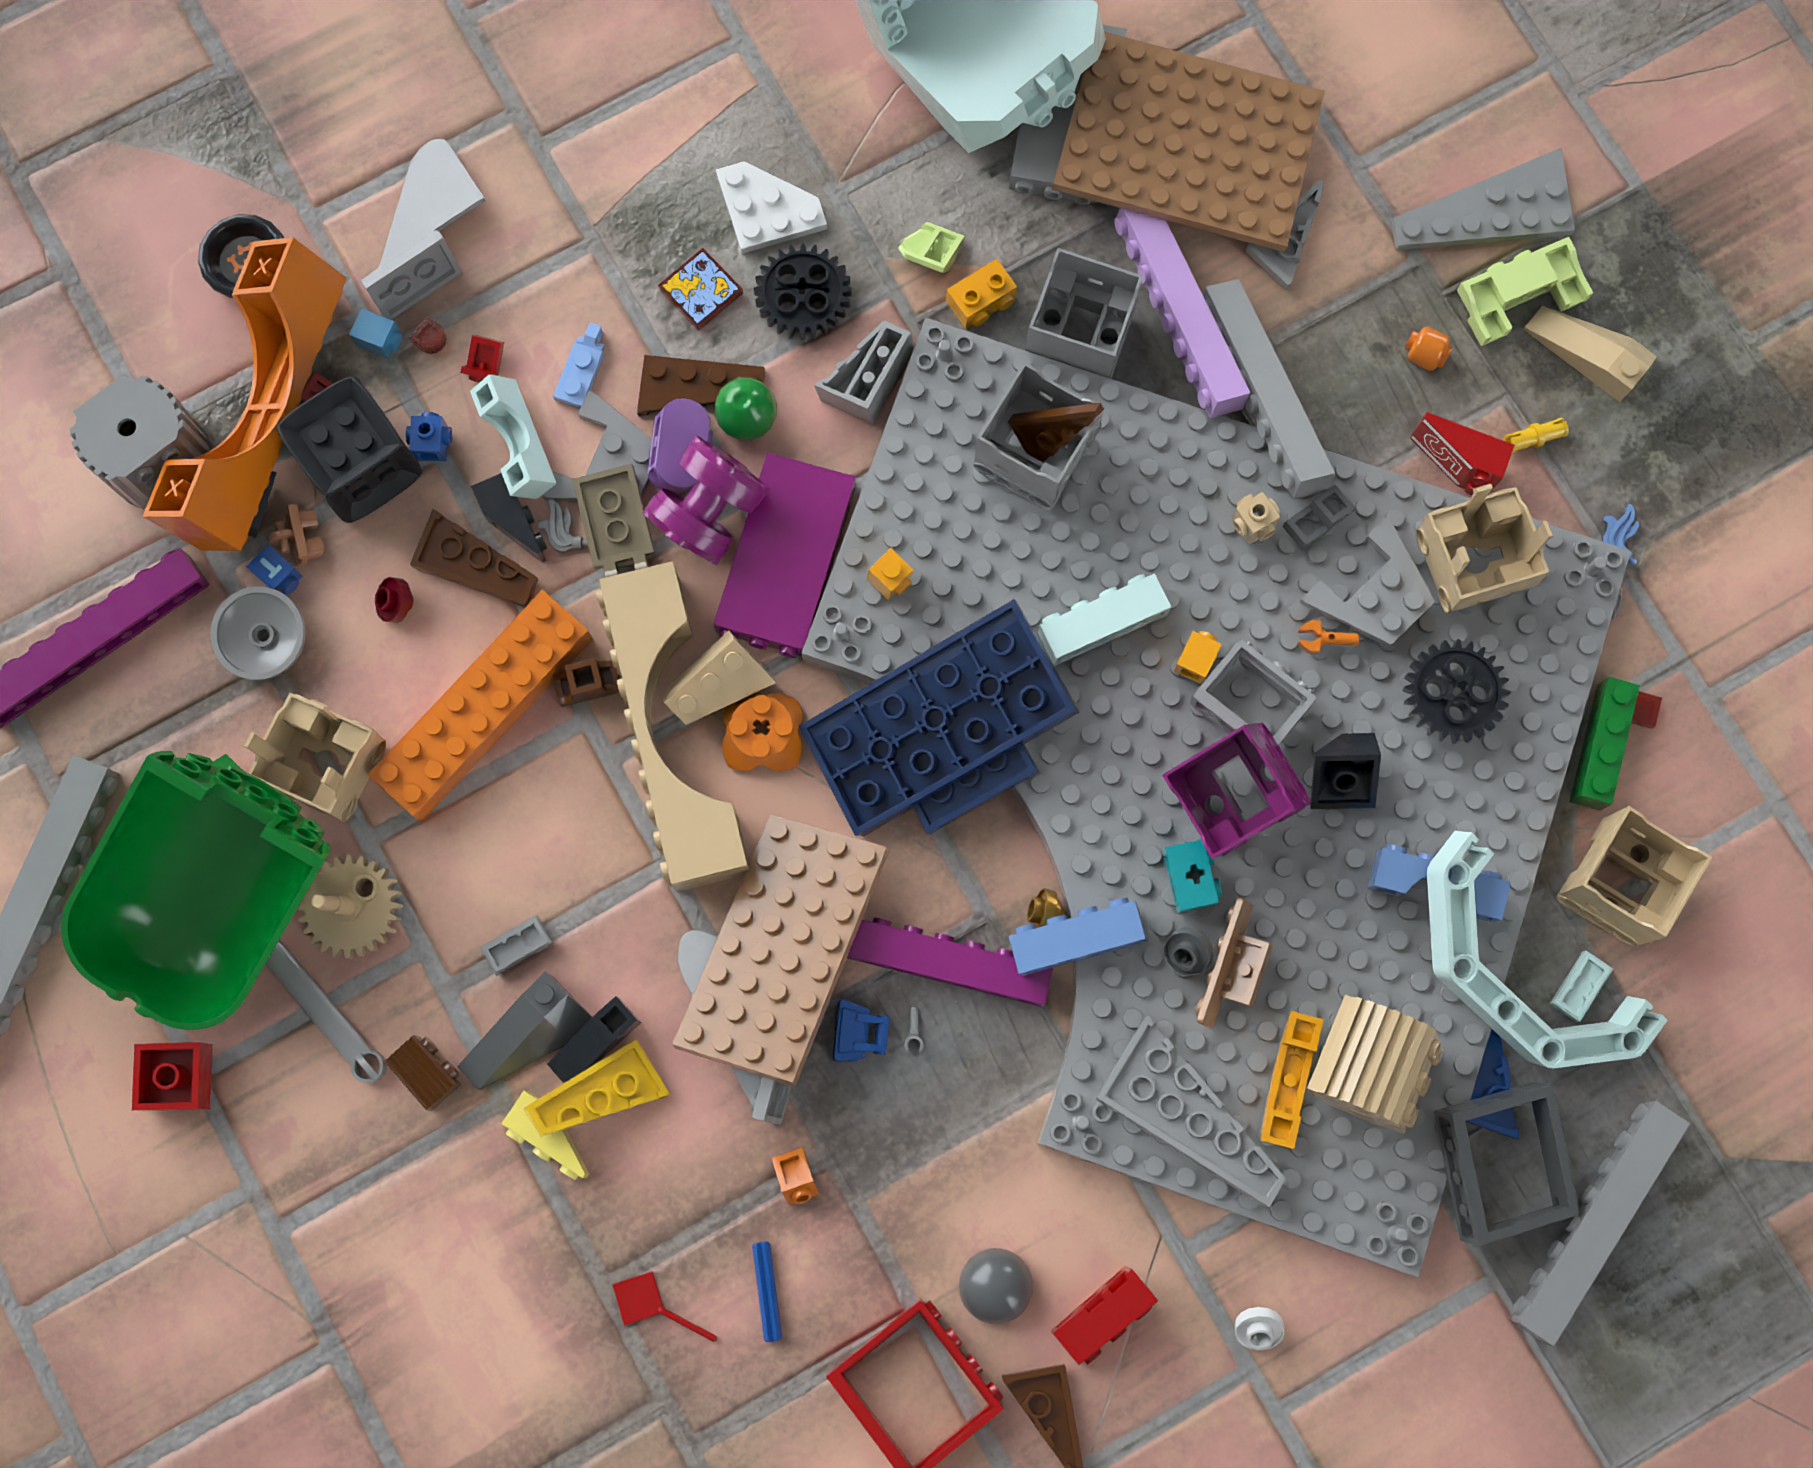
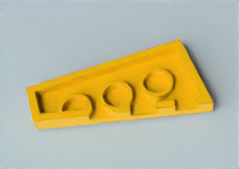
(603, 1089)

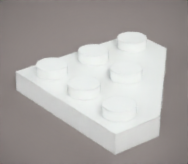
(767, 208)

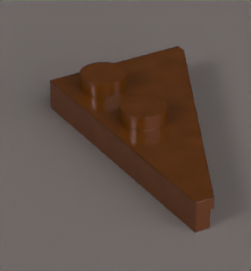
(1047, 430)
(1048, 1403)

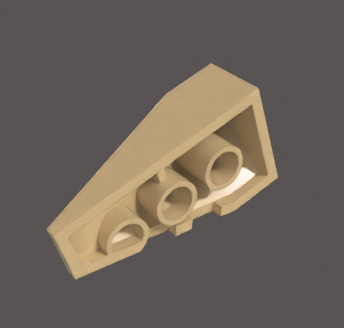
(1598, 353)

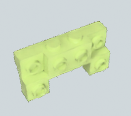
(1524, 278)

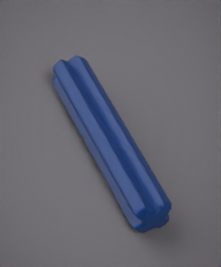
(767, 1291)

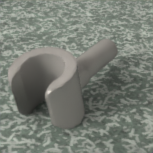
(914, 1030)

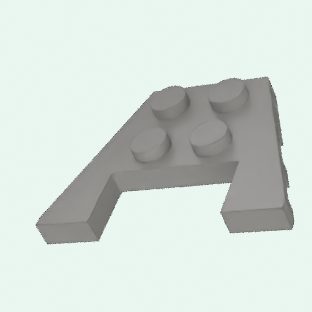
(619, 446)
(1387, 601)

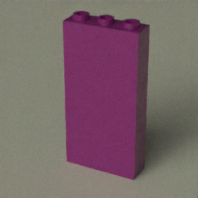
(785, 555)

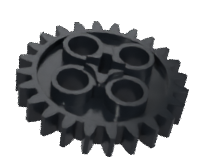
(803, 266)
(1476, 672)

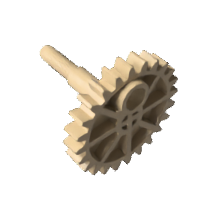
(342, 913)

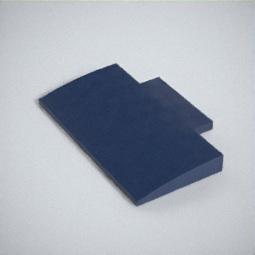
(942, 726)

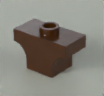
(586, 681)

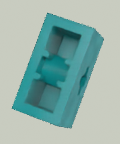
(1186, 894)

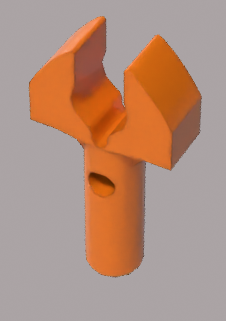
(1324, 637)

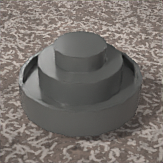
(1188, 951)

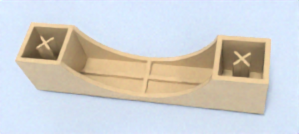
(647, 627)

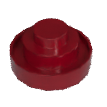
(393, 600)

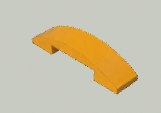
(1290, 1079)

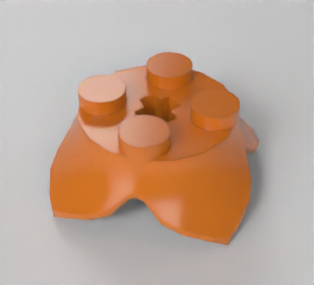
(778, 749)

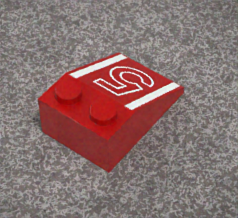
(1462, 453)

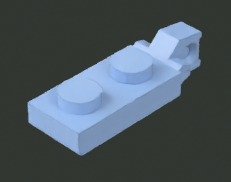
(581, 367)

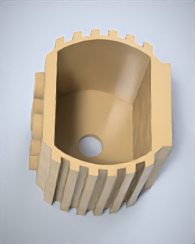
(1376, 1064)

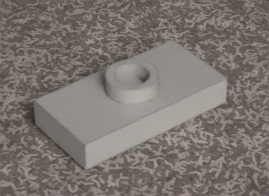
(516, 945)

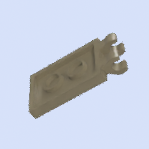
(614, 519)

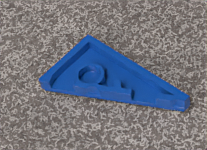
(1491, 1079)

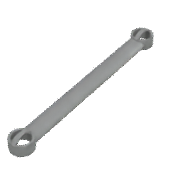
(324, 1013)

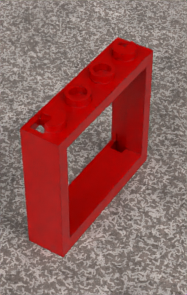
(872, 1424)

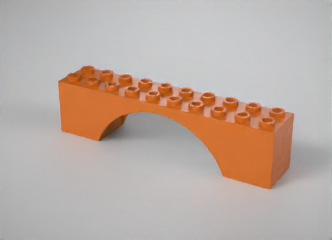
(287, 309)

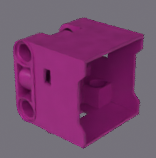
(1197, 782)

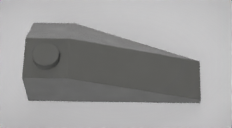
(528, 1031)

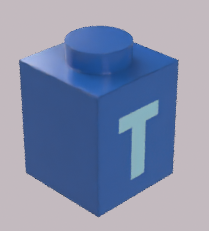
(275, 571)

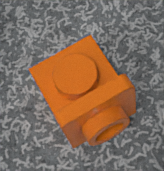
(795, 1176)

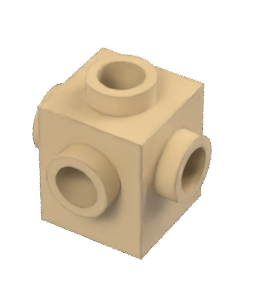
(1254, 526)

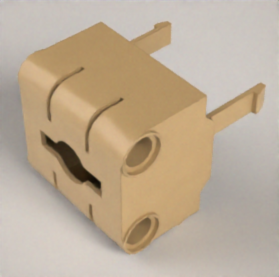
(1483, 524)
(312, 726)

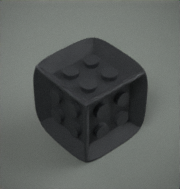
(349, 449)

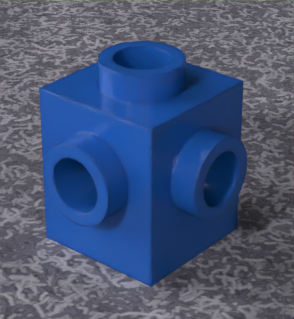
(428, 437)

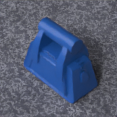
(852, 1032)

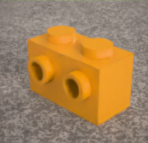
(981, 294)

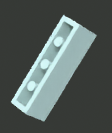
(1104, 618)

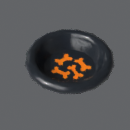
(227, 247)

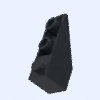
(508, 515)
(594, 1040)

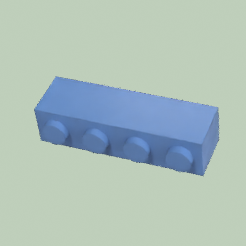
(1078, 937)

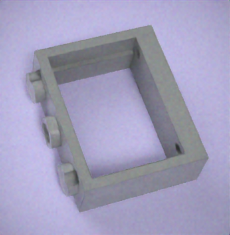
(1272, 672)

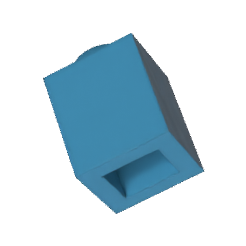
(375, 333)

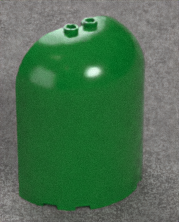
(190, 890)

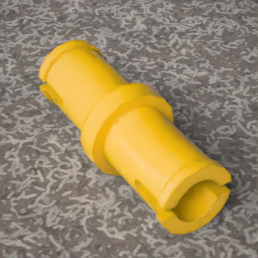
(1538, 434)

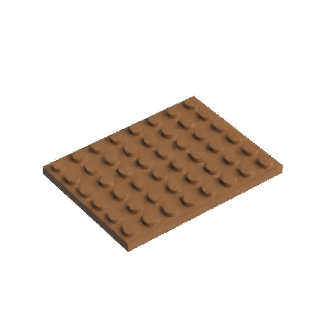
(1190, 141)

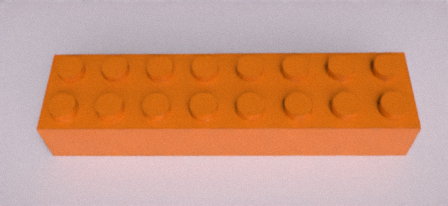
(480, 706)

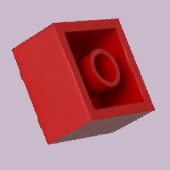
(172, 1076)

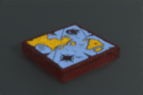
(700, 289)

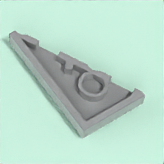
(1283, 264)

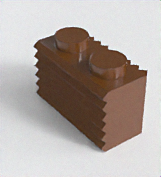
(423, 1071)

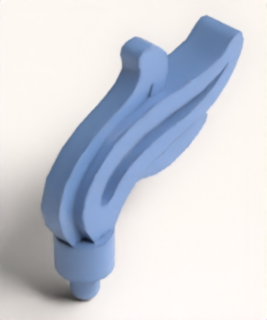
(1619, 531)

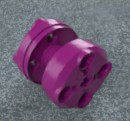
(693, 519)

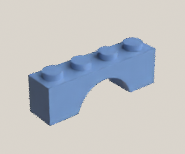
(1396, 872)

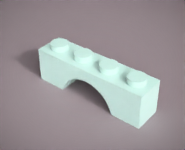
(503, 406)

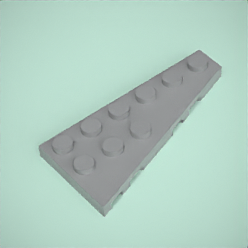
(1509, 206)
(1175, 1105)

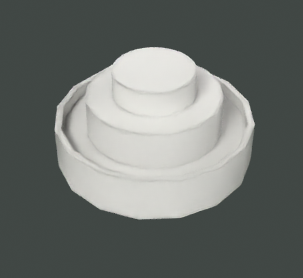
(1259, 1328)

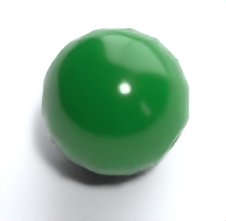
(745, 409)

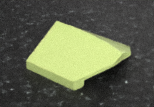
(932, 247)

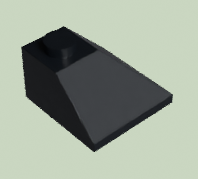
(1346, 773)

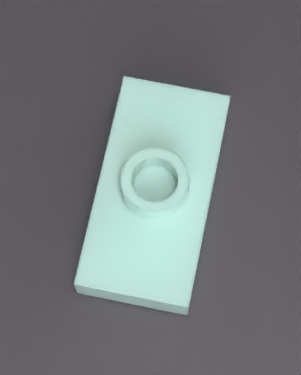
(1581, 986)

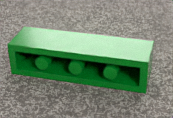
(1604, 743)

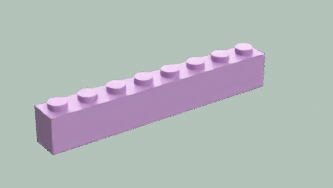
(1183, 313)

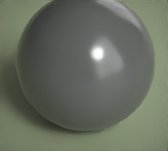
(995, 1286)

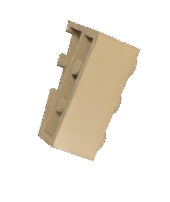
(716, 680)

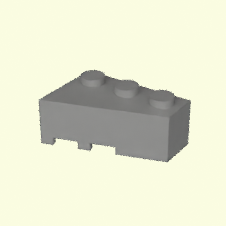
(869, 374)

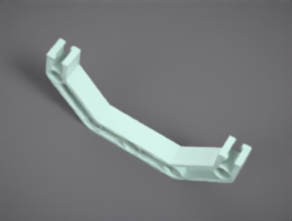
(1455, 940)

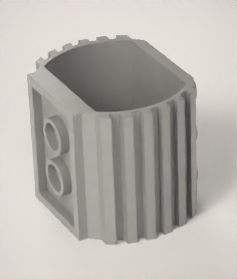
(130, 434)

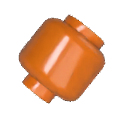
(1428, 348)

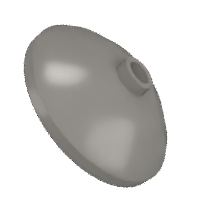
(239, 628)

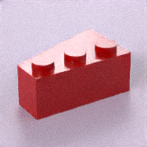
(1104, 1315)

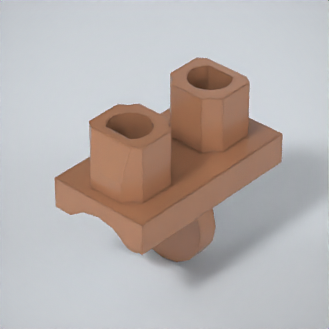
(297, 522)

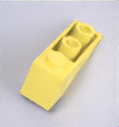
(554, 1145)

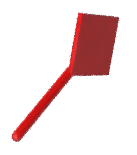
(640, 1299)

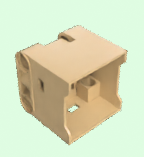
(1664, 863)

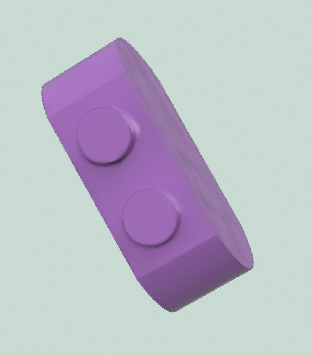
(672, 433)

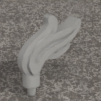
(559, 528)

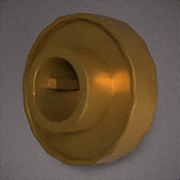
(1044, 907)

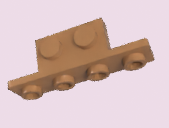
(1237, 968)

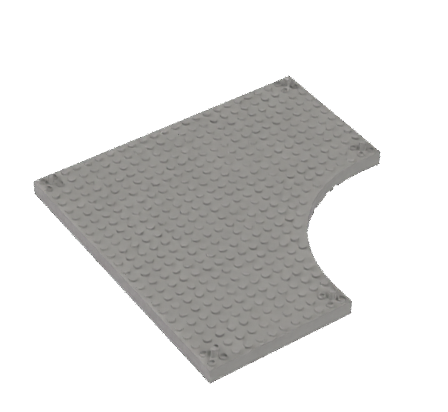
(1162, 502)

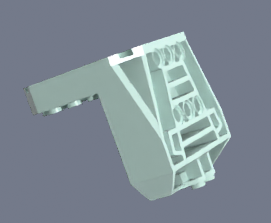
(987, 61)

